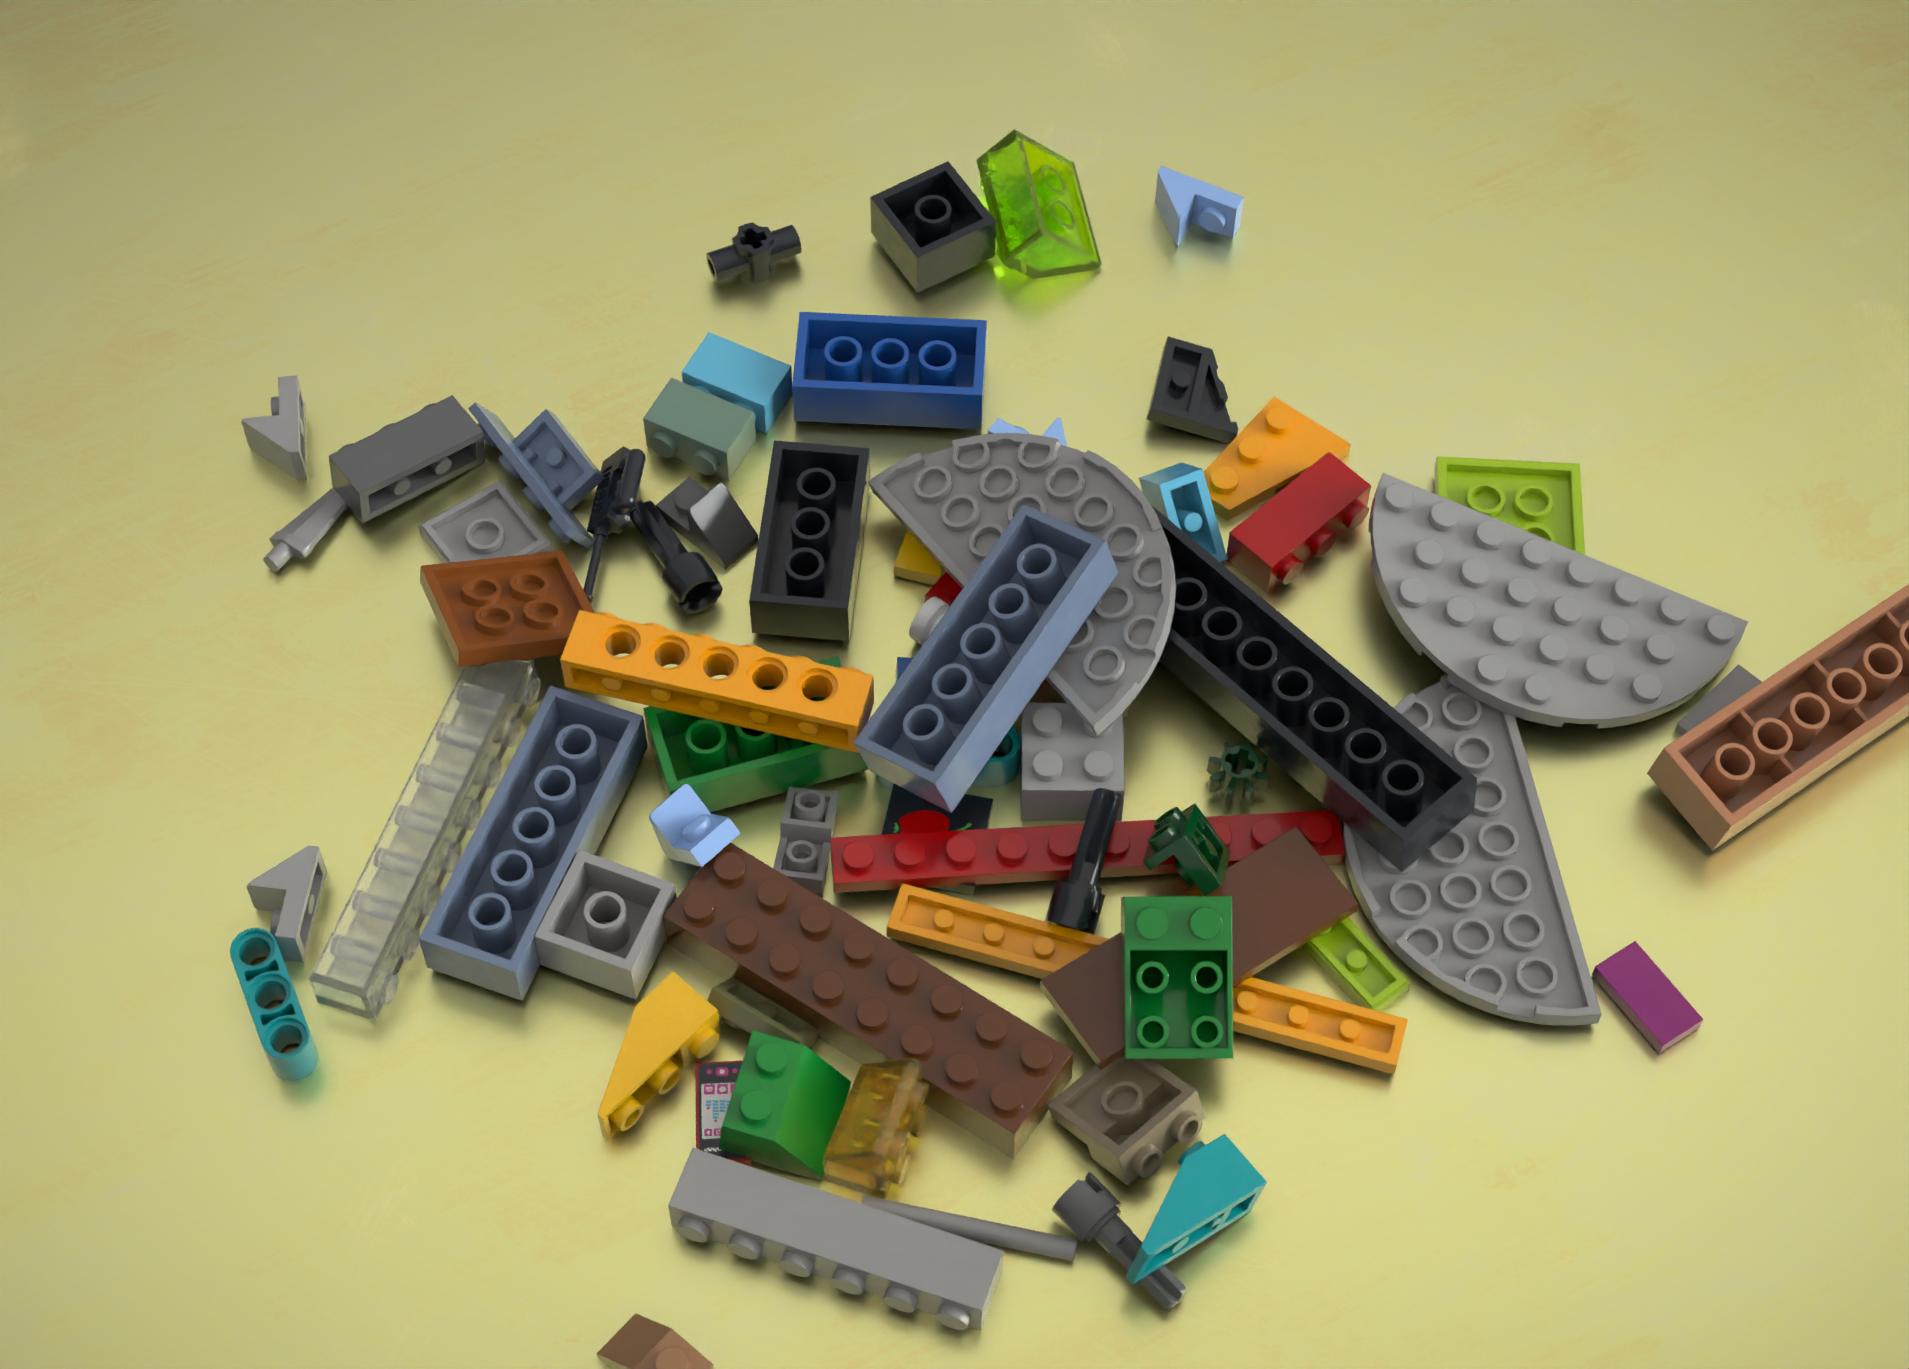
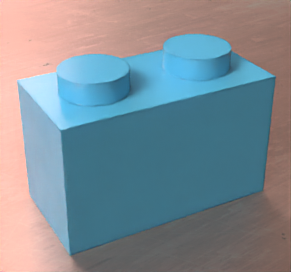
(741, 378)

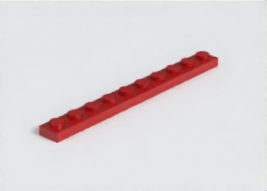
(1047, 851)

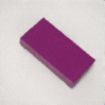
(1647, 997)

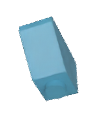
(1184, 499)

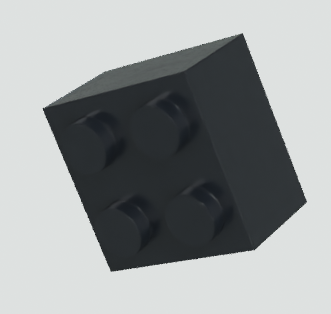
(933, 226)

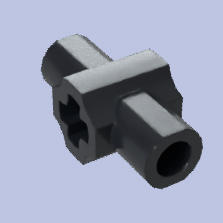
(753, 253)

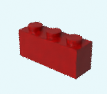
(1298, 523)

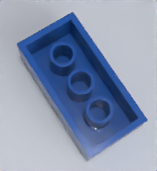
(889, 370)

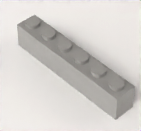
(836, 1240)

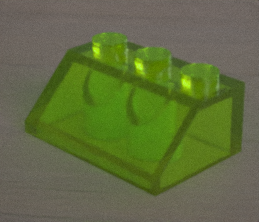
(1037, 209)

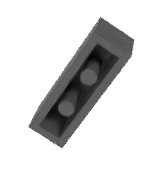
(407, 458)

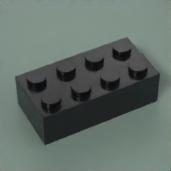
(810, 541)

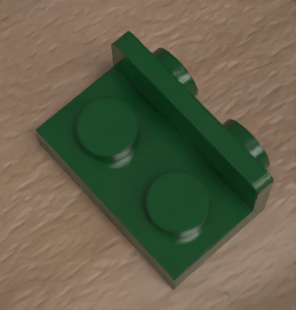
(1195, 844)

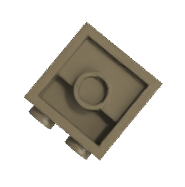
(1129, 1115)

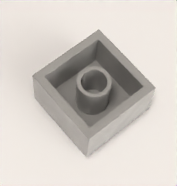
(1066, 763)
(605, 924)

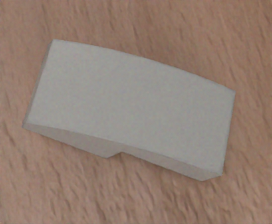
(805, 836)

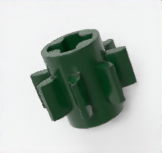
(1237, 774)

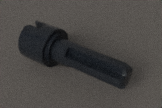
(684, 573)
(1078, 899)

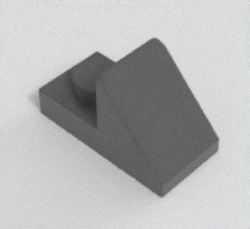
(709, 520)

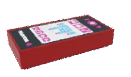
(713, 1093)

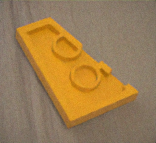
(1267, 456)

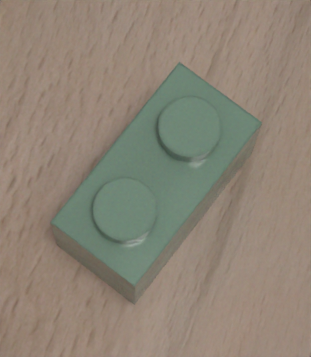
(699, 429)

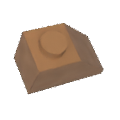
(650, 1346)

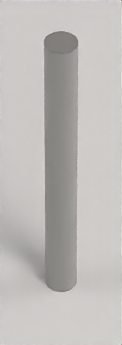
(982, 1230)

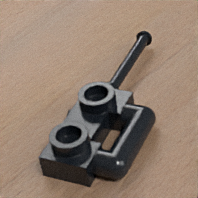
(613, 503)

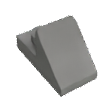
(282, 435)
(293, 895)

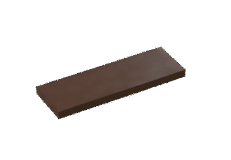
(1278, 904)

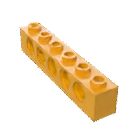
(737, 699)

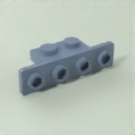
(550, 465)

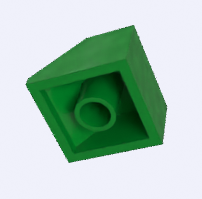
(784, 1106)

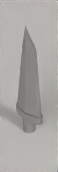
(305, 530)

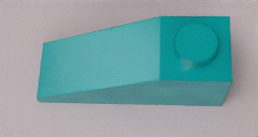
(1205, 1196)

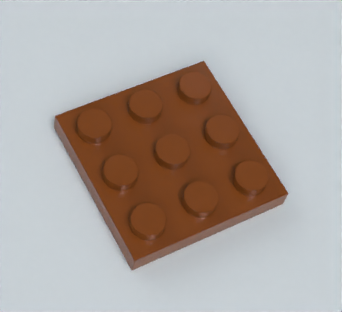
(505, 606)

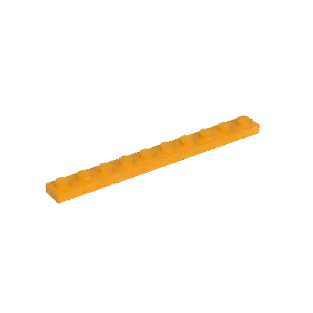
(1042, 948)

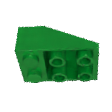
(1177, 977)

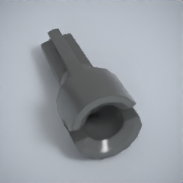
(1094, 1215)

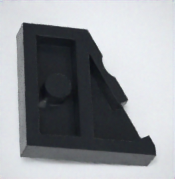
(1190, 393)

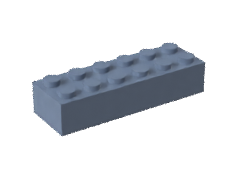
(986, 657)
(544, 811)

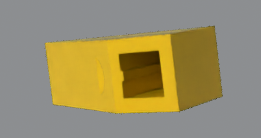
(660, 1041)

